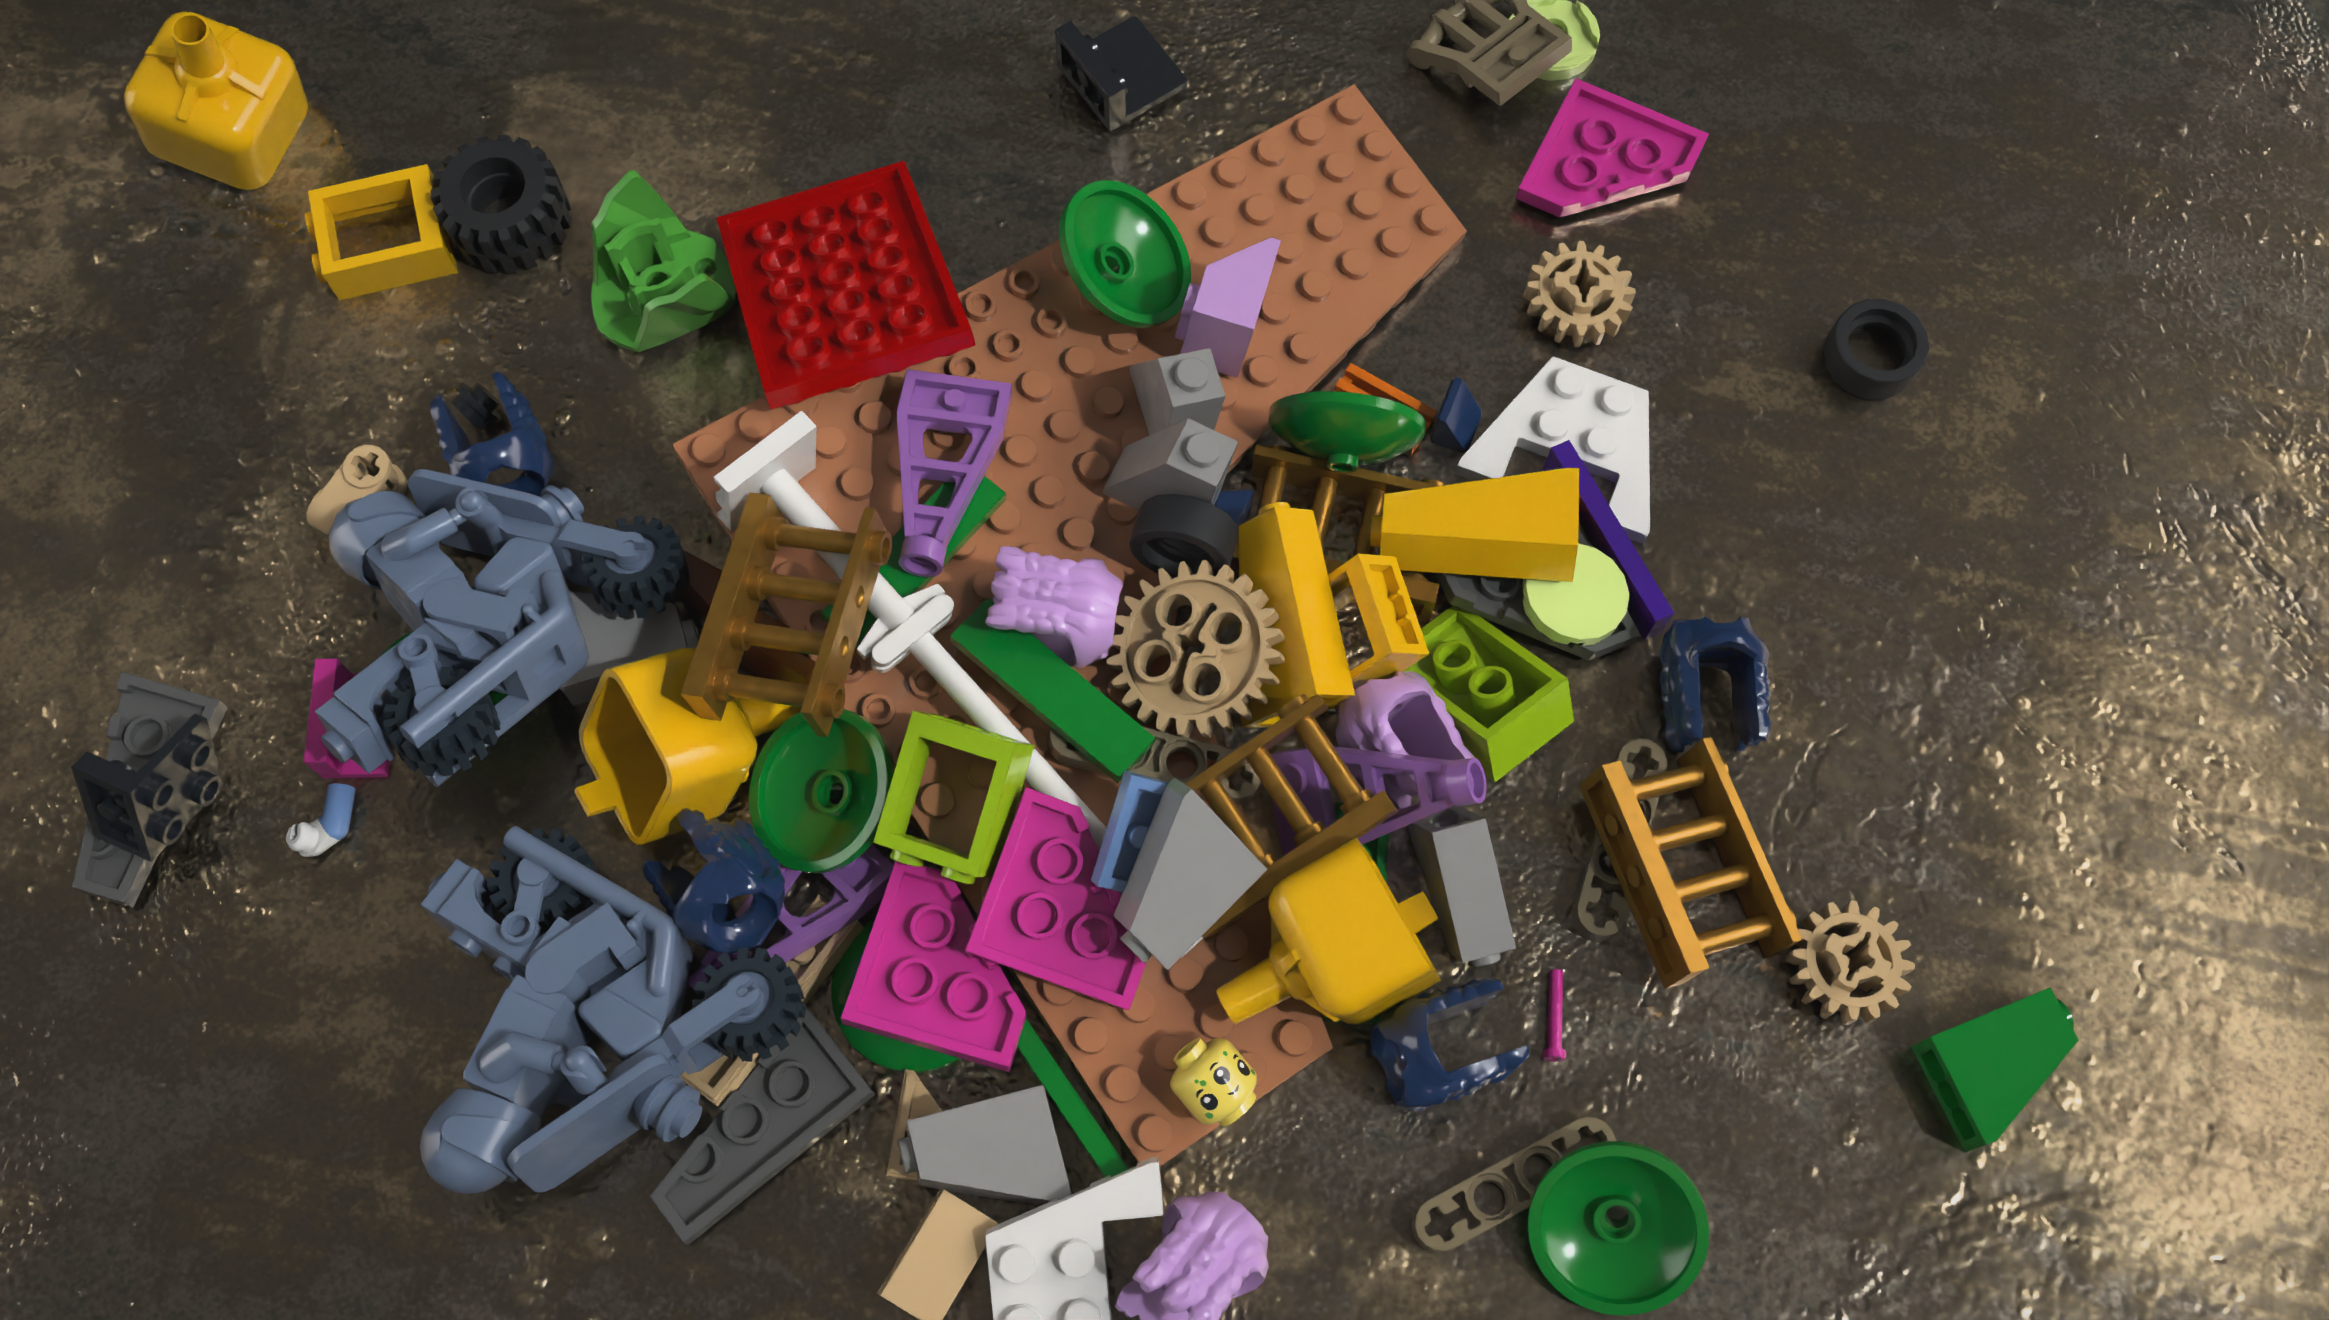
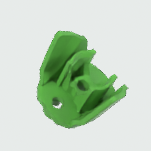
(653, 270)

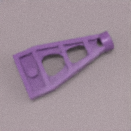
(954, 406)
(1438, 783)
(856, 889)

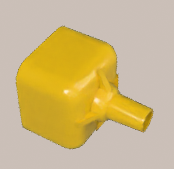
(216, 100)
(658, 753)
(1338, 943)

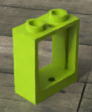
(998, 810)

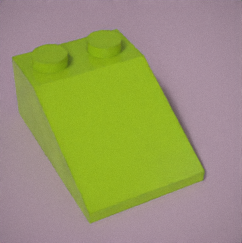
(1493, 689)

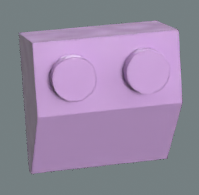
(1227, 305)

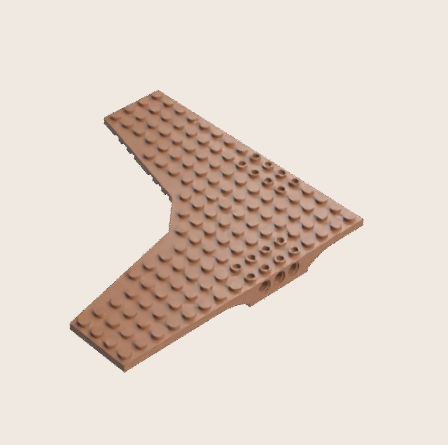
(1354, 240)

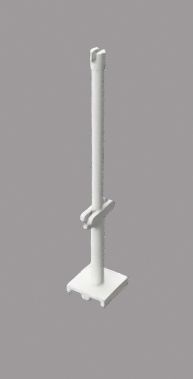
(902, 623)

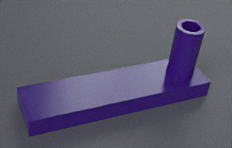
(1646, 601)

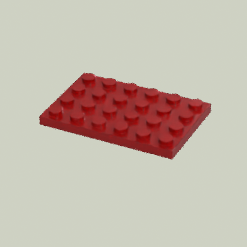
(842, 285)

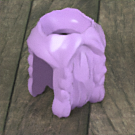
(1057, 601)
(1399, 718)
(1205, 1259)

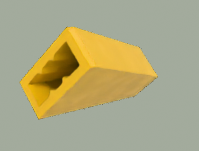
(1485, 527)
(1286, 561)

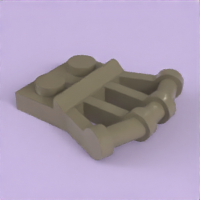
(1503, 61)

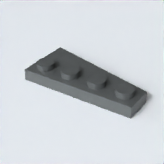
(144, 722)
(762, 1129)

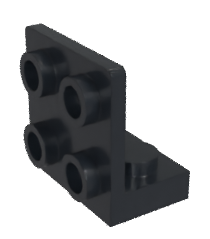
(1118, 70)
(154, 805)

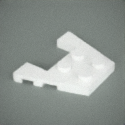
(1598, 416)
(1055, 1256)

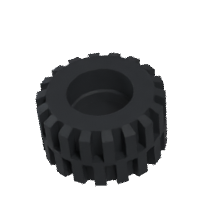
(490, 173)

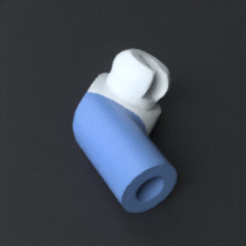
(327, 829)

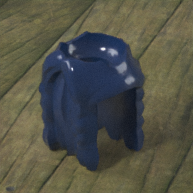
(518, 450)
(1724, 646)
(734, 867)
(1409, 1061)

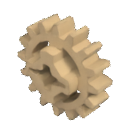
(1580, 288)
(1874, 958)

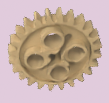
(1240, 664)

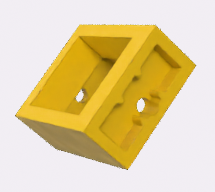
(385, 268)
(1386, 614)

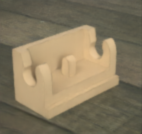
(937, 1258)

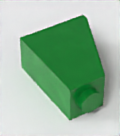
(1996, 1064)

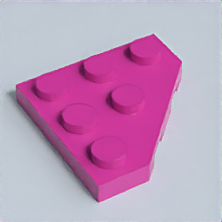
(1607, 152)
(1048, 913)
(924, 985)

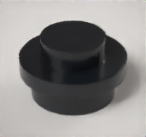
(477, 405)

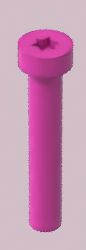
(1554, 1049)

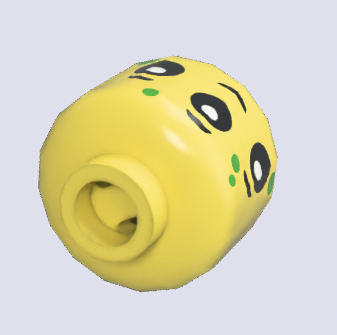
(1213, 1081)

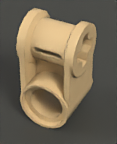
(351, 484)

